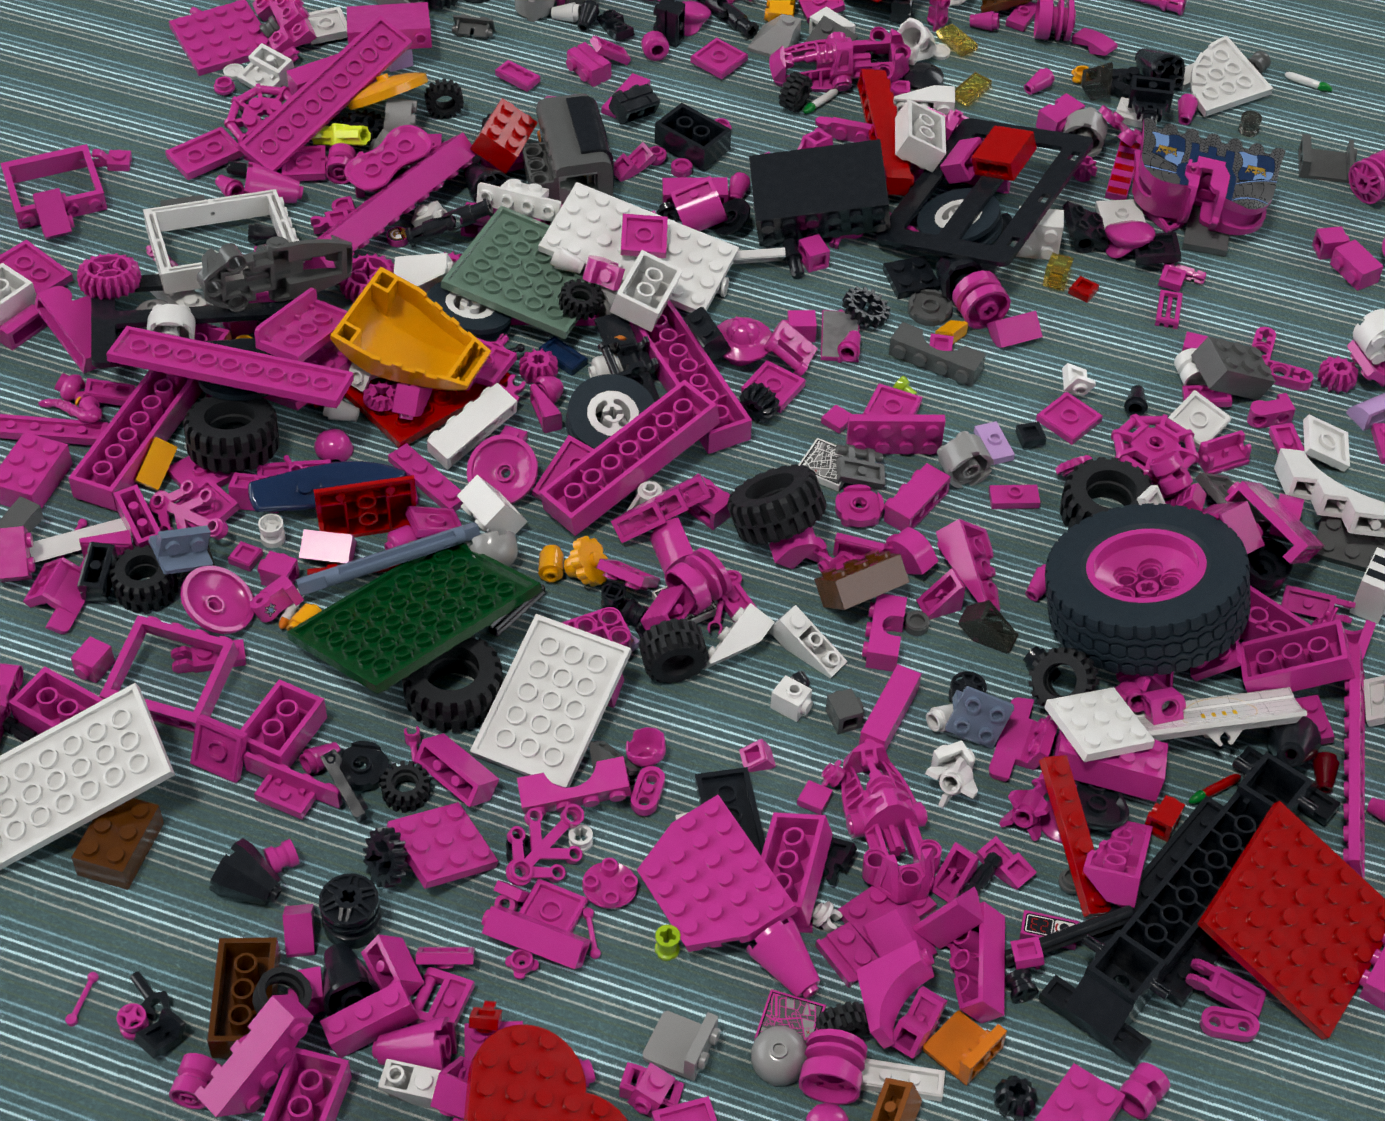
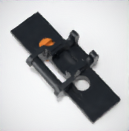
(620, 340)

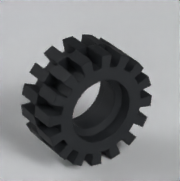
(795, 92)
(444, 108)
(581, 290)
(401, 774)
(845, 1017)

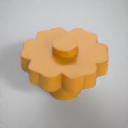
(584, 560)

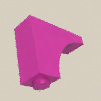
(889, 983)

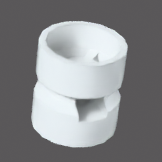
(1187, 368)

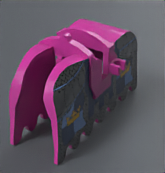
(1222, 178)

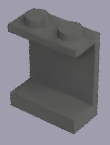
(1325, 164)

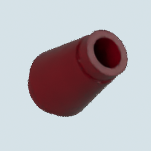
(1325, 770)

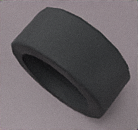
(286, 976)

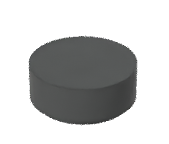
(916, 623)

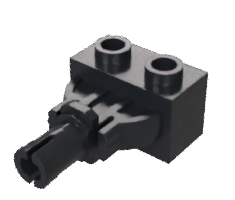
(1150, 97)

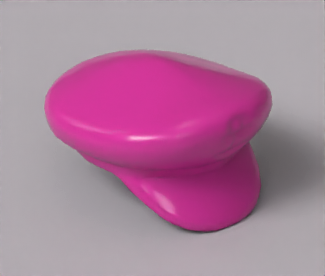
(695, 16)
(1127, 236)

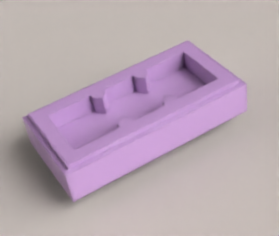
(995, 442)

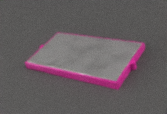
(834, 329)

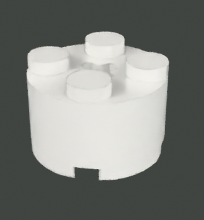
(172, 320)
(1371, 336)

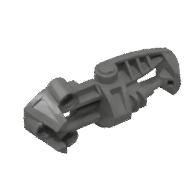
(272, 268)

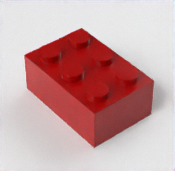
(503, 135)

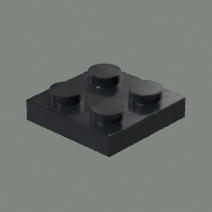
(1161, 250)
(910, 276)

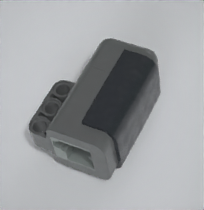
(569, 147)

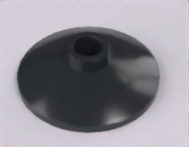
(737, 212)

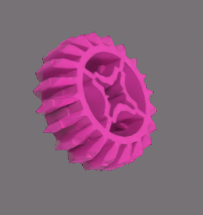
(362, 272)
(108, 276)

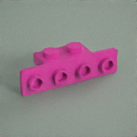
(289, 789)

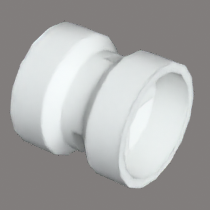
(271, 530)

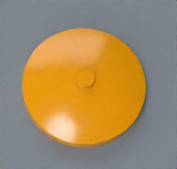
(387, 87)

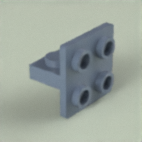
(182, 549)
(978, 716)

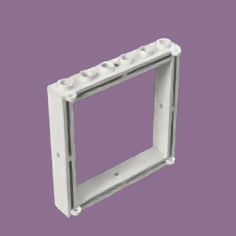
(204, 213)

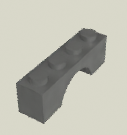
(959, 365)

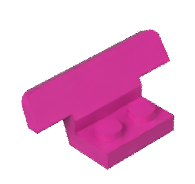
(58, 588)
(1022, 741)

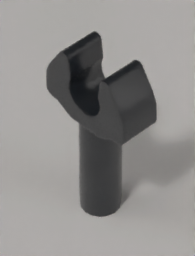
(150, 997)

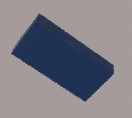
(567, 357)

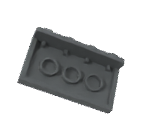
(1346, 548)

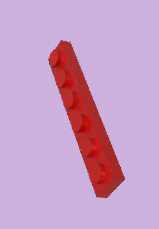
(1072, 830)

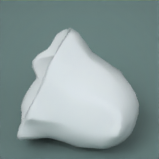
(918, 39)

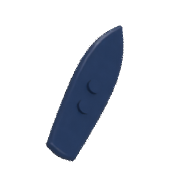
(296, 488)

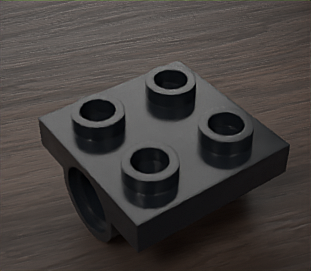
(1085, 228)

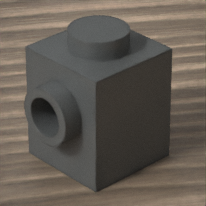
(844, 711)

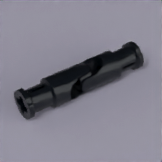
(732, 17)
(435, 227)

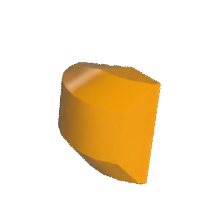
(408, 337)

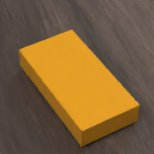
(156, 464)

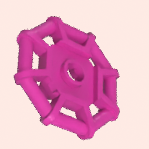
(255, 109)
(1166, 434)

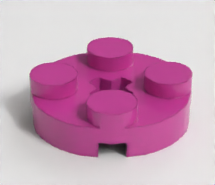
(859, 517)

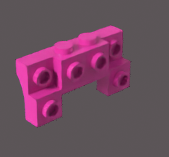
(292, 20)

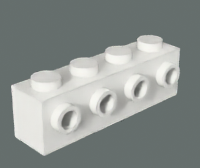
(471, 425)

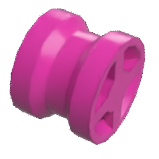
(130, 1014)

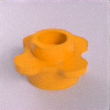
(1077, 74)

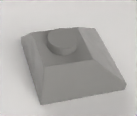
(776, 33)

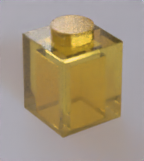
(1058, 271)

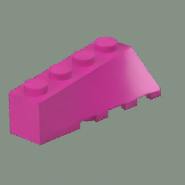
(980, 967)

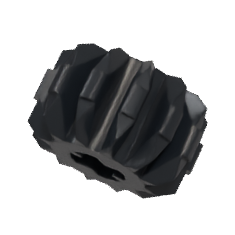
(759, 402)

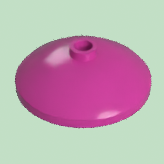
(505, 454)
(217, 599)

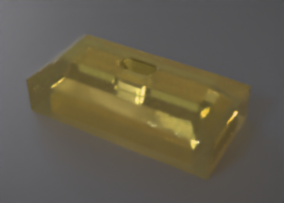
(972, 89)

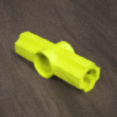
(342, 134)

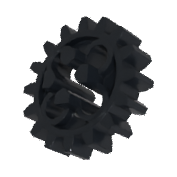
(876, 313)

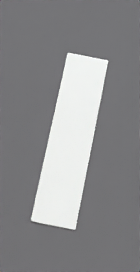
(69, 541)

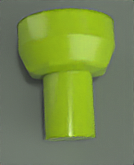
(903, 384)

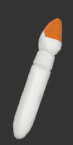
(288, 614)

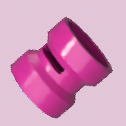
(281, 856)

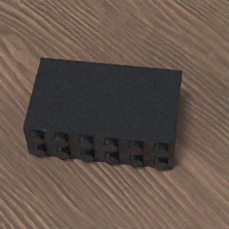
(820, 192)

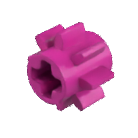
(1086, 170)

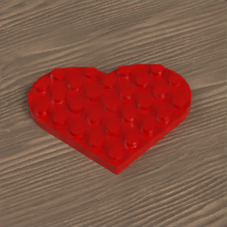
(531, 1077)

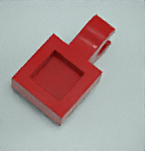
(486, 1018)

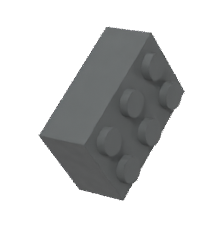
(1233, 368)

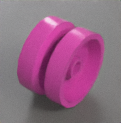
(981, 299)

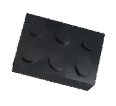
(692, 136)

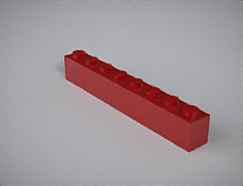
(881, 112)

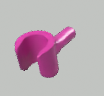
(292, 467)
(717, 618)
(413, 740)

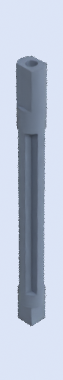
(387, 558)

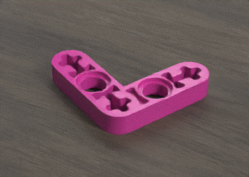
(1288, 370)

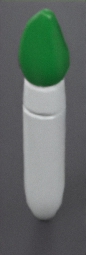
(1321, 86)
(810, 107)

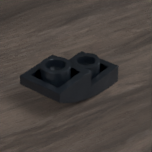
(614, 25)

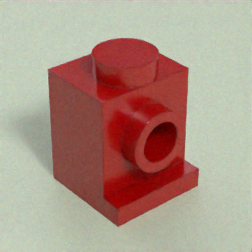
(1165, 817)

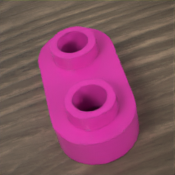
(646, 792)
(1228, 1024)

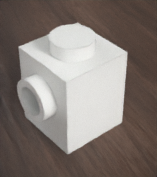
(791, 698)

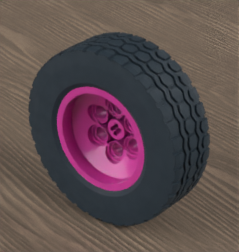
(1148, 588)

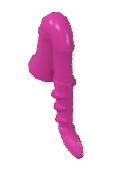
(87, 411)

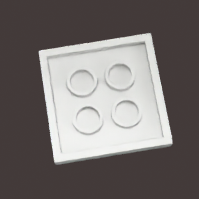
(1099, 724)

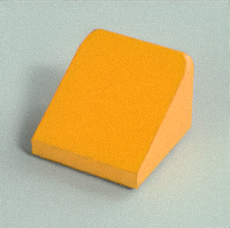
(953, 328)

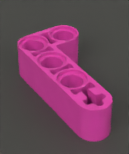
(604, 623)

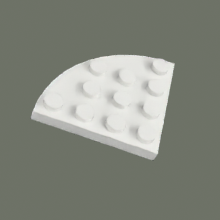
(1225, 78)

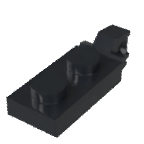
(344, 782)

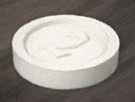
(942, 52)
(233, 70)

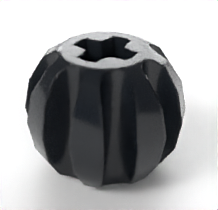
(1015, 1097)

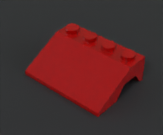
(365, 506)

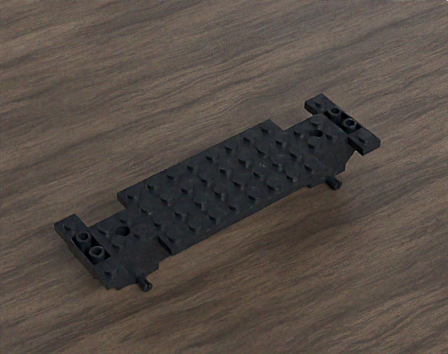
(1176, 887)

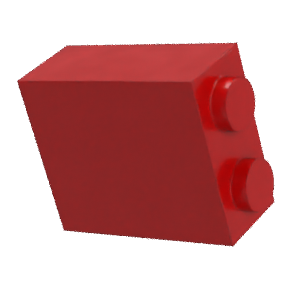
(1004, 153)

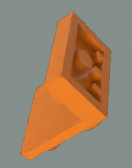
(964, 1046)

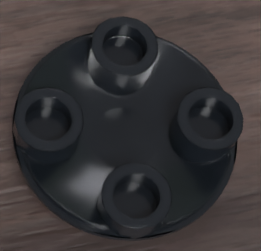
(923, 75)

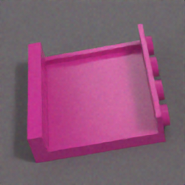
(409, 18)
(1305, 542)

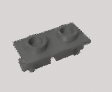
(482, 26)

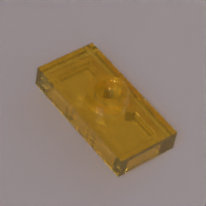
(957, 40)

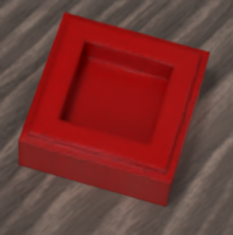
(1083, 289)

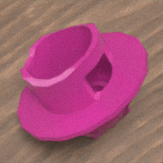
(746, 338)

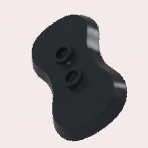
(1102, 807)

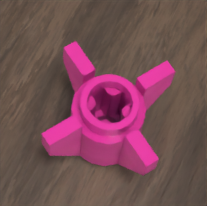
(1132, 690)
(1026, 811)

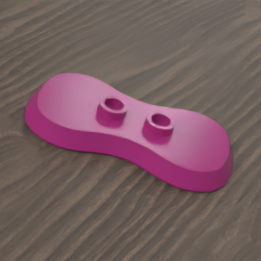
(398, 149)

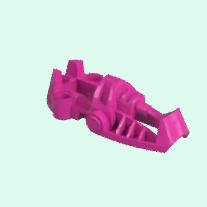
(841, 59)
(887, 813)

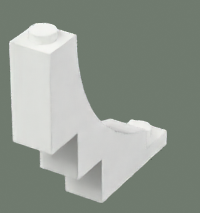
(1304, 480)

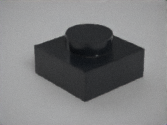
(1030, 434)

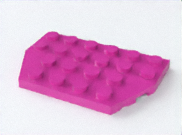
(713, 880)

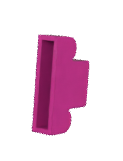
(69, 322)

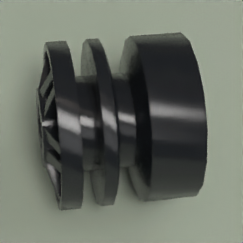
(1269, 567)
(350, 910)

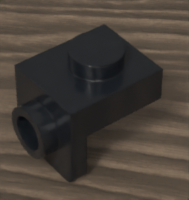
(161, 1035)

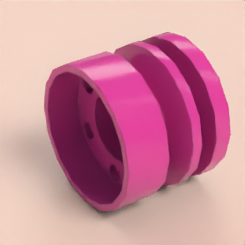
(1055, 19)
(1368, 178)
(702, 576)
(833, 1066)

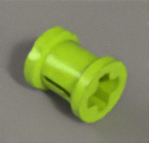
(667, 942)

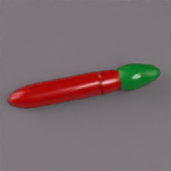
(1214, 788)

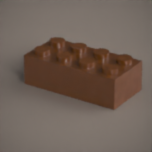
(237, 973)

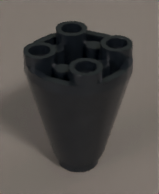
(1161, 65)
(479, 173)
(1300, 737)

